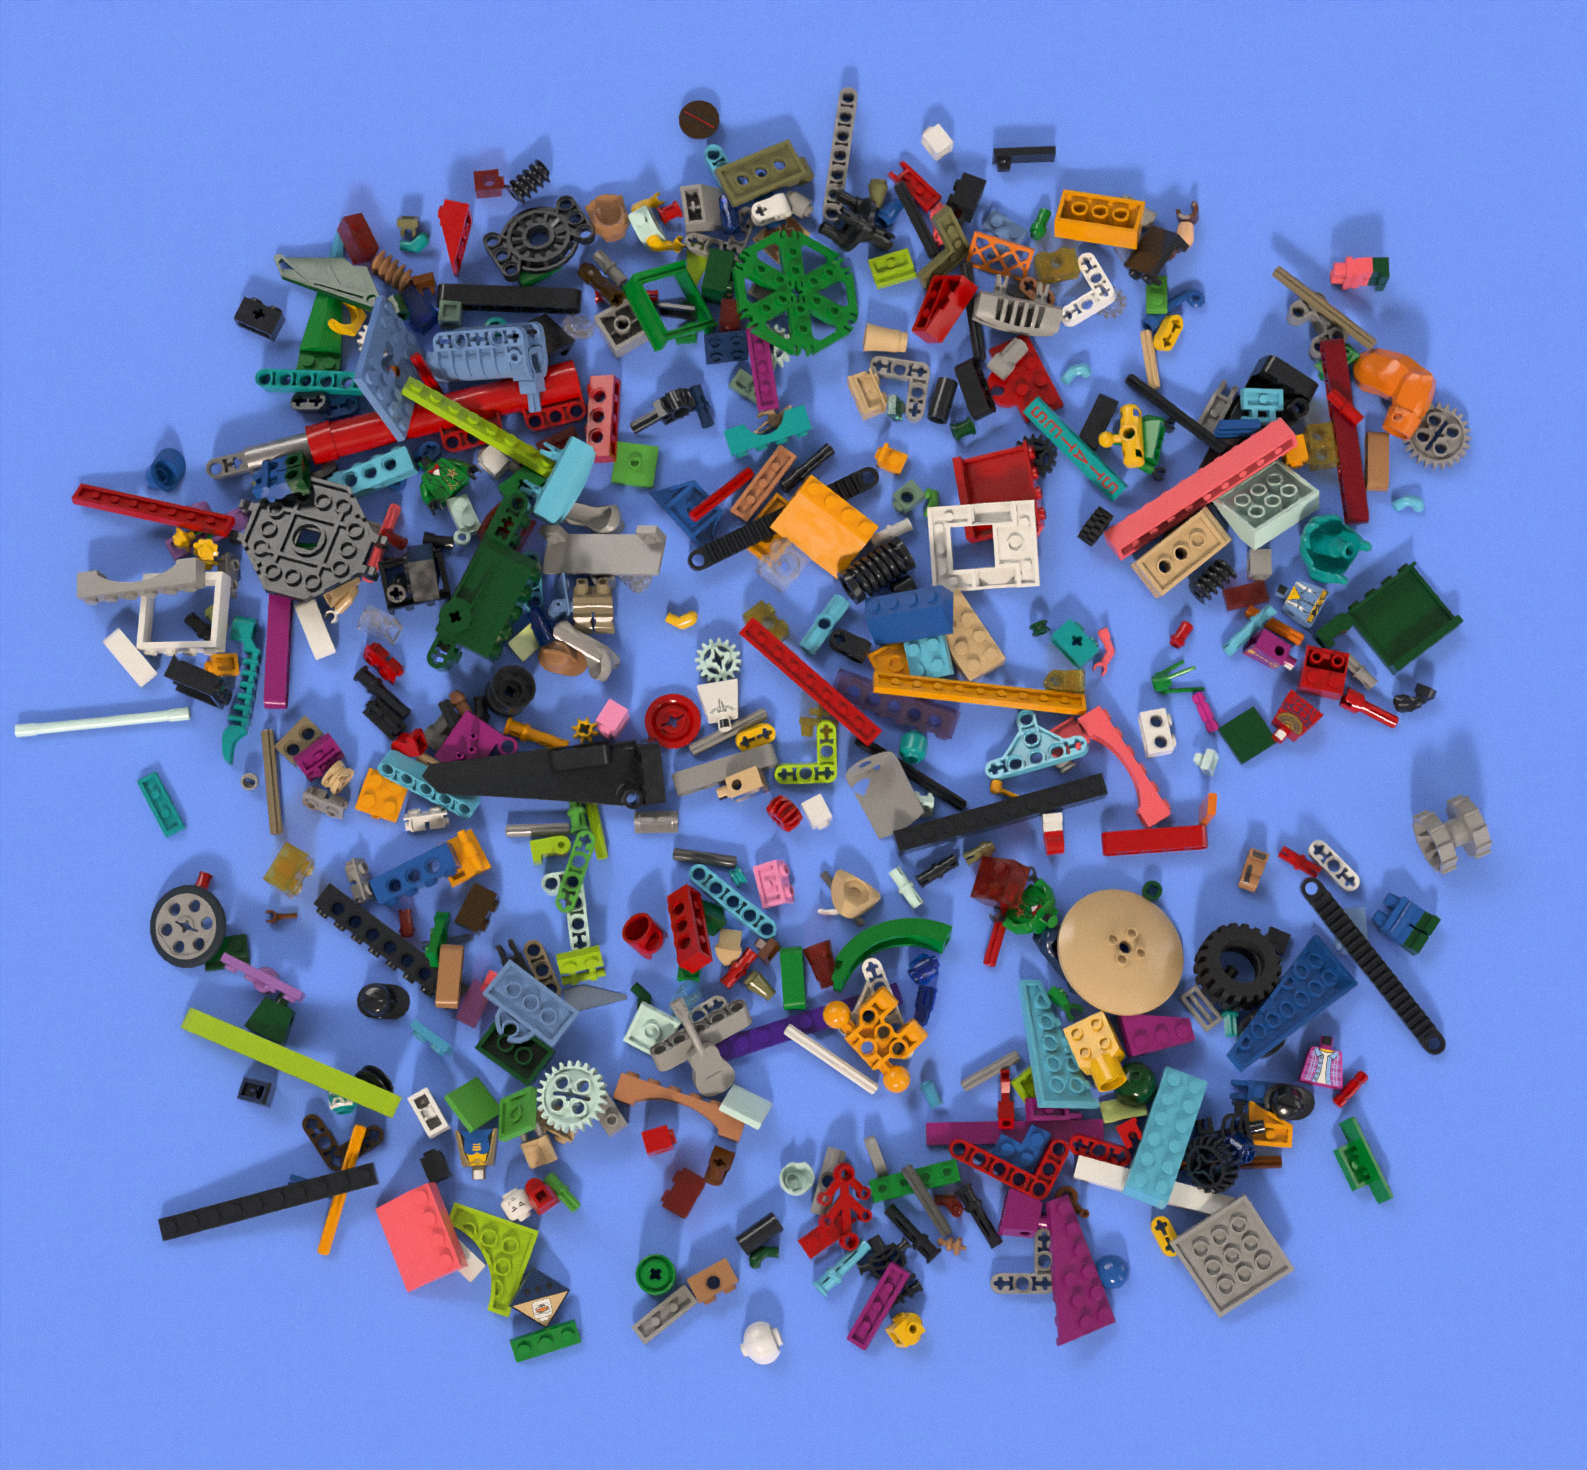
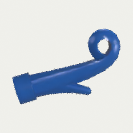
(1153, 321)

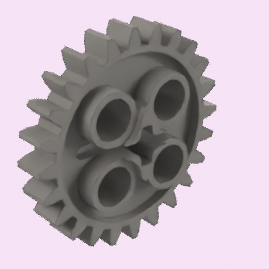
(1452, 447)

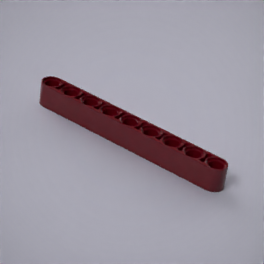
(1345, 434)

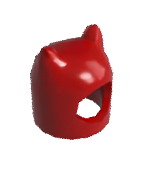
(644, 934)

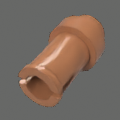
(459, 702)

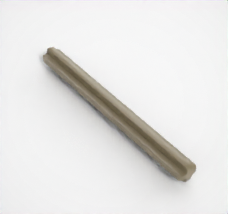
(1324, 307)

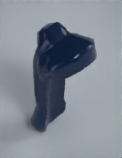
(1048, 947)

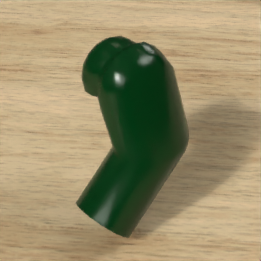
(641, 993)
(760, 1254)

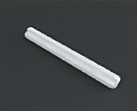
(831, 1059)

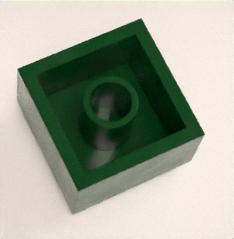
(718, 276)

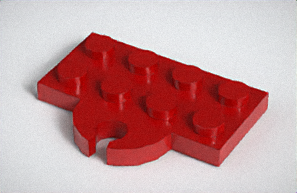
(1025, 382)

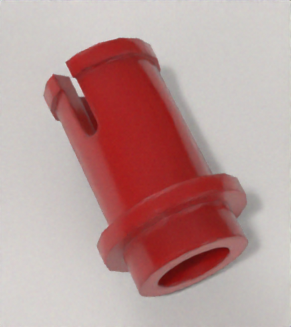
(1178, 639)
(203, 880)

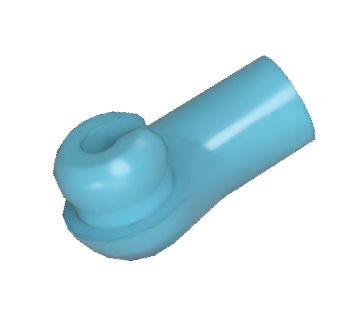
(1075, 370)
(1409, 500)

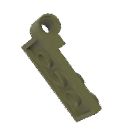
(795, 173)

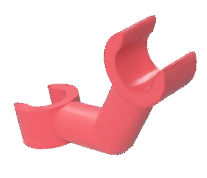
(1110, 651)

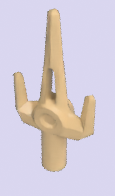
(774, 419)

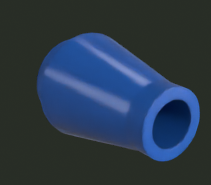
(887, 215)

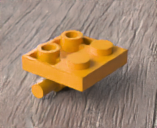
(470, 856)

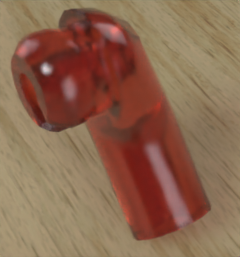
(951, 1202)

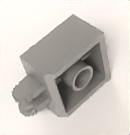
(620, 340)

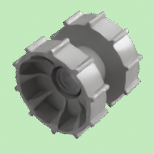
(1463, 828)

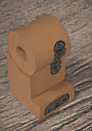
(1252, 869)

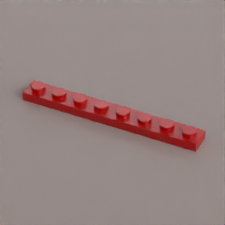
(153, 510)
(810, 682)

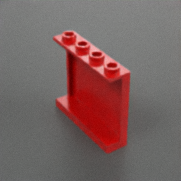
(998, 478)

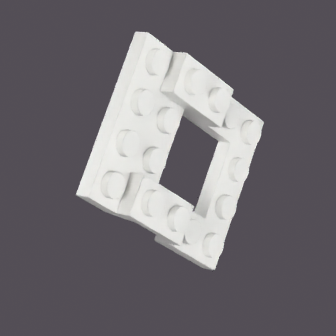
(1013, 545)

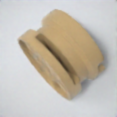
(337, 777)

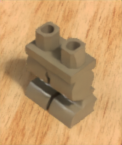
(593, 599)

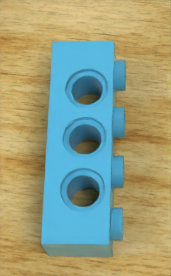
(404, 469)

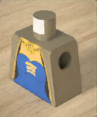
(477, 1150)

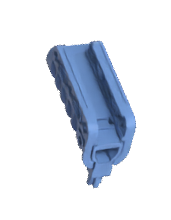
(493, 357)

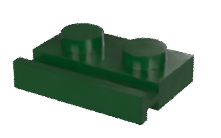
(233, 945)

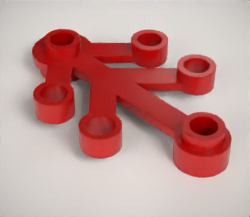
(844, 1203)

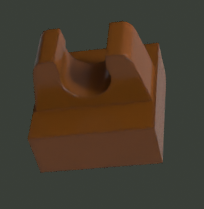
(424, 282)
(767, 950)

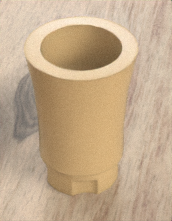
(884, 339)

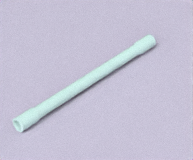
(34, 729)

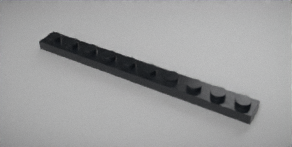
(268, 1201)

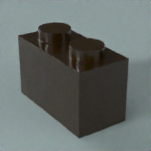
(477, 909)

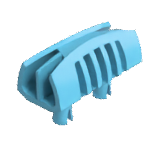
(565, 481)

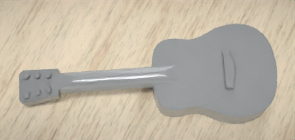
(709, 1070)

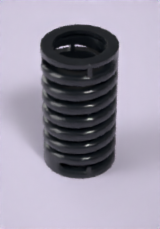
(879, 574)

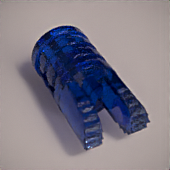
(729, 216)
(540, 626)
(924, 1004)

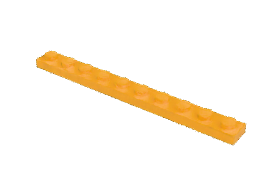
(979, 693)

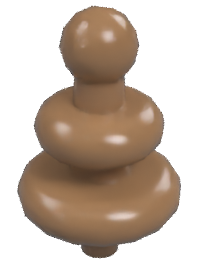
(957, 1246)

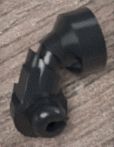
(1405, 703)

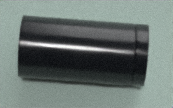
(942, 400)
(759, 1233)

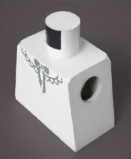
(720, 702)

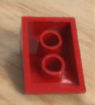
(456, 226)

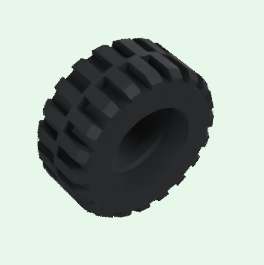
(1252, 946)

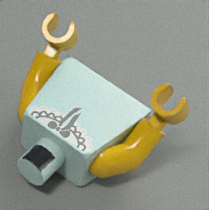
(648, 227)

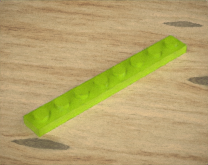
(478, 426)

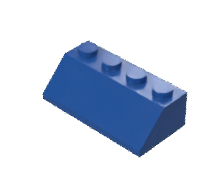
(910, 615)

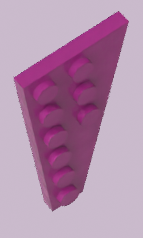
(1075, 1281)

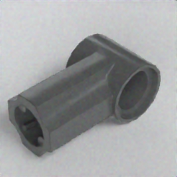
(437, 733)

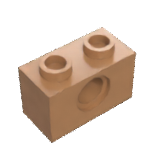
(699, 1281)

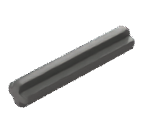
(704, 858)

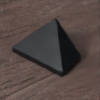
(676, 308)

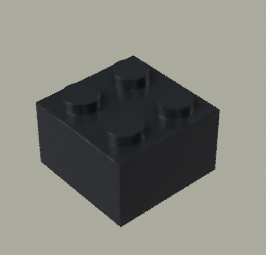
(421, 572)

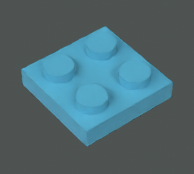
(929, 657)

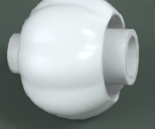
(761, 1342)

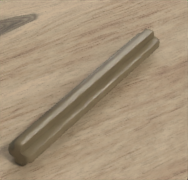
(271, 781)

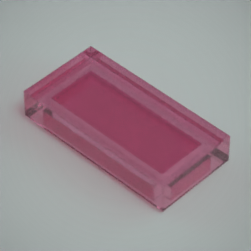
(473, 1004)

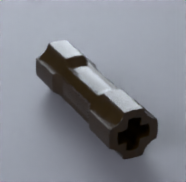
(592, 276)

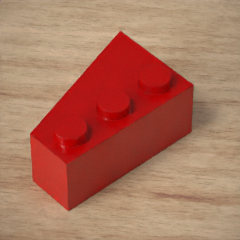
(942, 306)

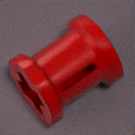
(669, 212)

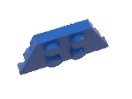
(679, 501)

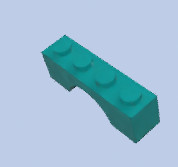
(742, 440)

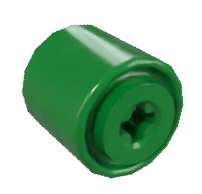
(668, 1274)

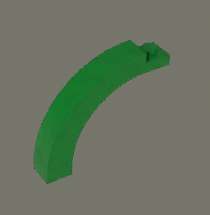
(887, 935)

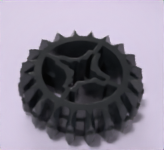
(1214, 1177)

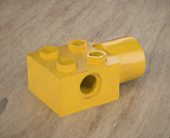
(1097, 1050)

